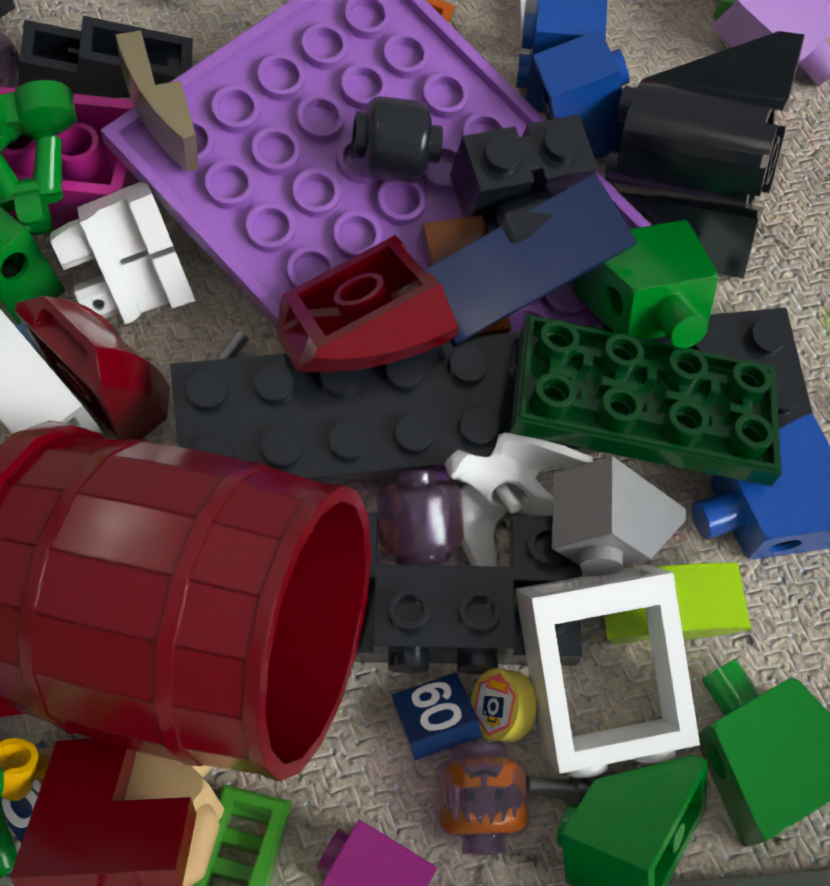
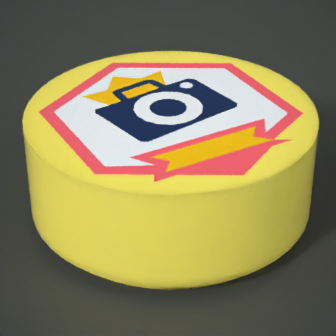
(504, 705)

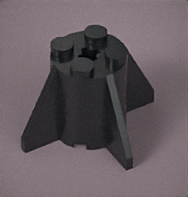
(708, 143)

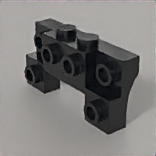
(462, 611)

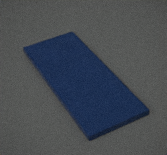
(502, 277)

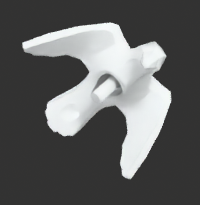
(505, 485)

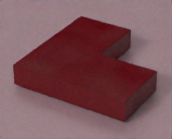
(93, 836)

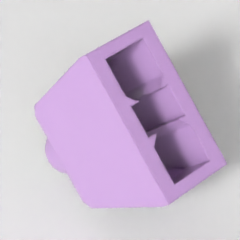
(757, 18)

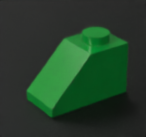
(634, 825)

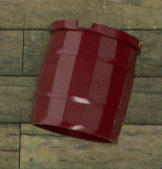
(177, 598)

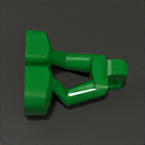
(40, 113)

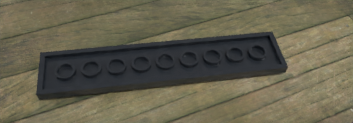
(414, 408)

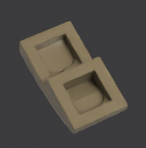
(160, 105)

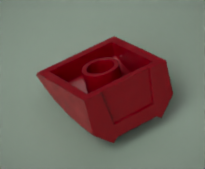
(365, 313)
(97, 365)

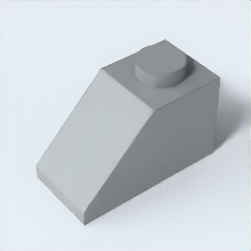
(610, 516)

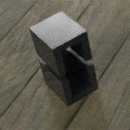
(502, 164)

